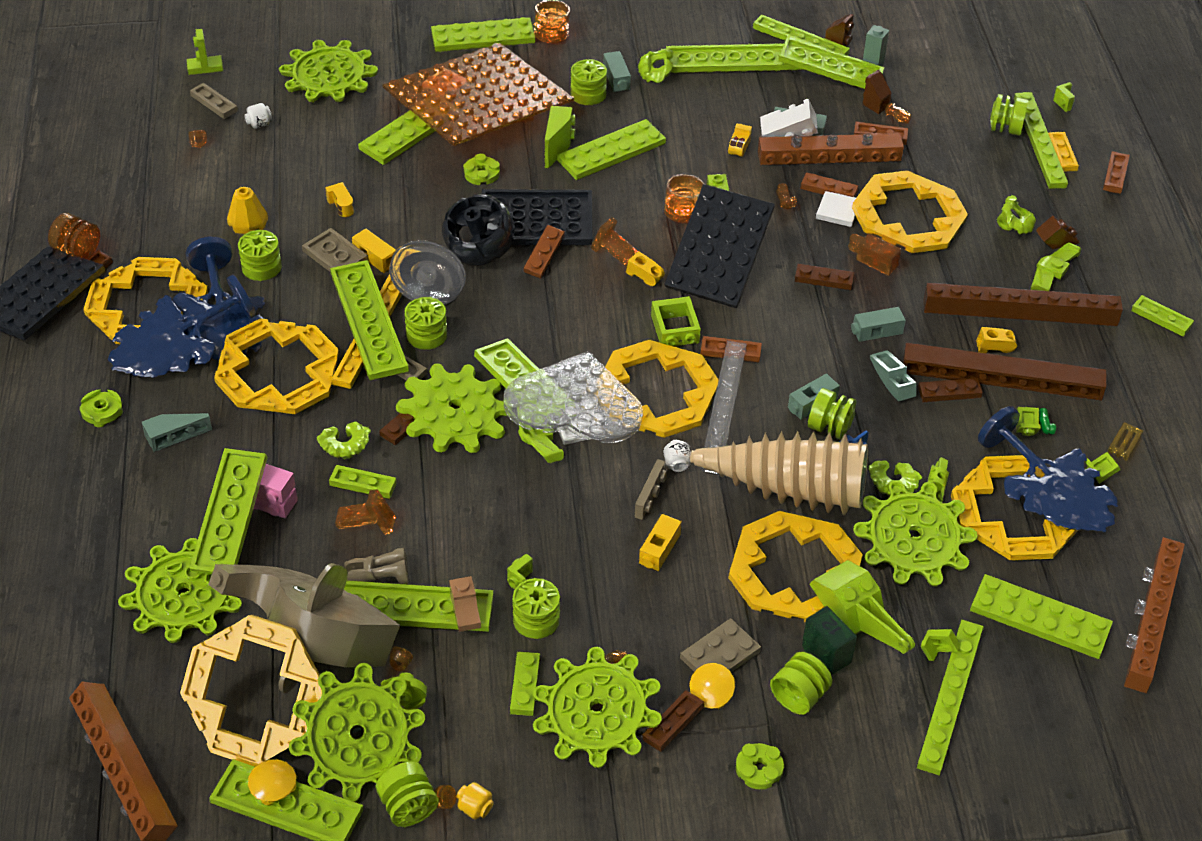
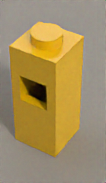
(378, 251)
(660, 542)

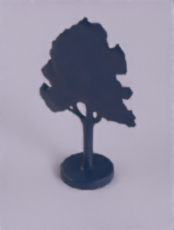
(210, 255)
(161, 339)
(1066, 489)

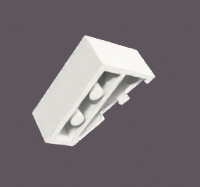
(796, 120)

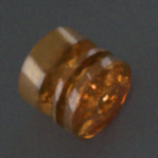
(551, 21)
(681, 196)
(74, 236)

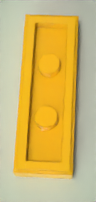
(1064, 151)

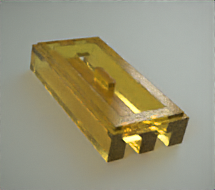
(1120, 451)

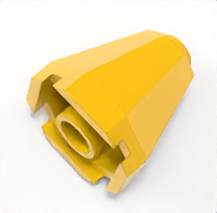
(246, 212)

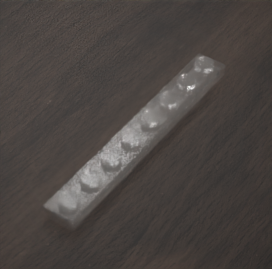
(725, 396)

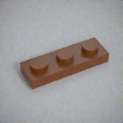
(863, 128)
(1116, 172)
(820, 184)
(544, 251)
(716, 348)

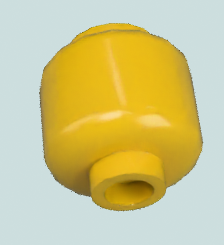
(474, 800)

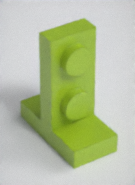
(202, 63)

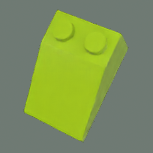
(558, 133)

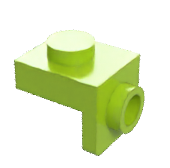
(1064, 97)
(1028, 421)
(1105, 465)
(519, 570)
(939, 641)

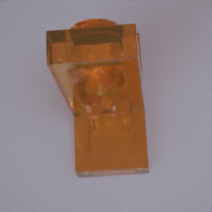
(613, 242)
(372, 512)

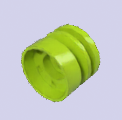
(588, 82)
(1009, 114)
(259, 255)
(426, 323)
(834, 414)
(536, 608)
(801, 683)
(407, 794)

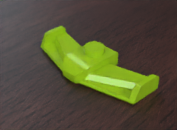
(1054, 266)
(542, 443)

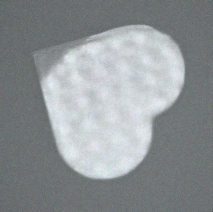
(575, 397)

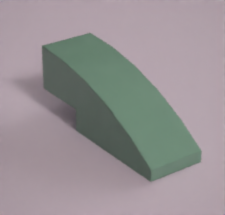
(894, 375)

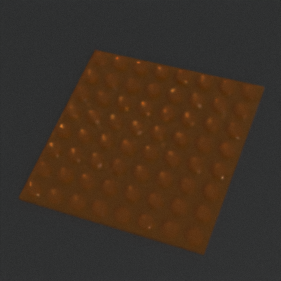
(477, 93)

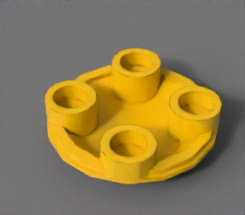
(713, 685)
(272, 781)

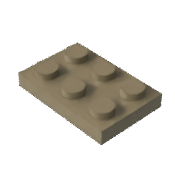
(333, 250)
(724, 645)

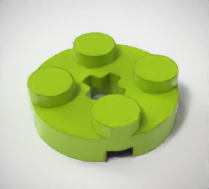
(488, 169)
(102, 416)
(414, 694)
(762, 754)

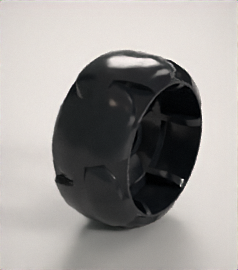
(470, 213)

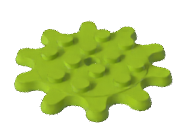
(311, 70)
(449, 425)
(921, 512)
(159, 596)
(594, 683)
(340, 709)

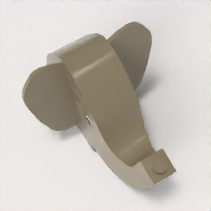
(329, 620)

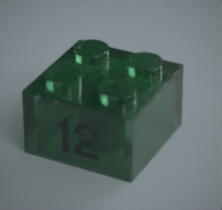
(829, 640)

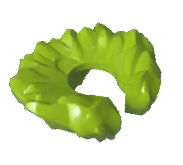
(653, 74)
(1025, 223)
(347, 449)
(910, 477)

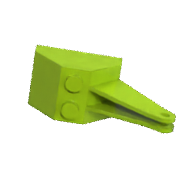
(859, 604)

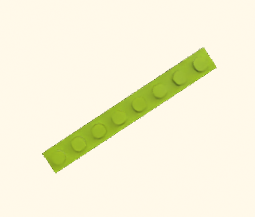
(1042, 144)
(949, 699)

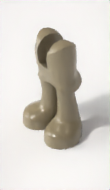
(364, 568)

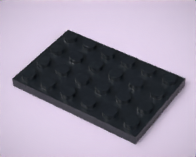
(538, 208)
(719, 245)
(43, 290)

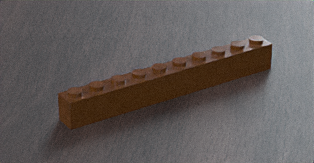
(1022, 304)
(1005, 371)

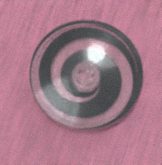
(427, 271)

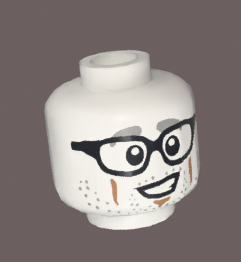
(258, 115)
(677, 455)

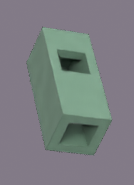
(876, 45)
(617, 71)
(878, 324)
(802, 399)

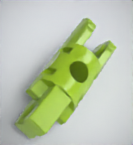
(939, 476)

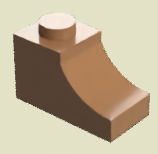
(464, 603)

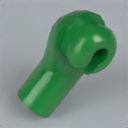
(1046, 426)

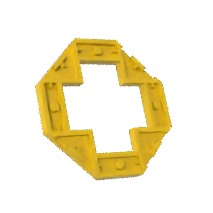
(945, 227)
(123, 277)
(670, 358)
(269, 397)
(993, 533)
(750, 555)
(210, 714)

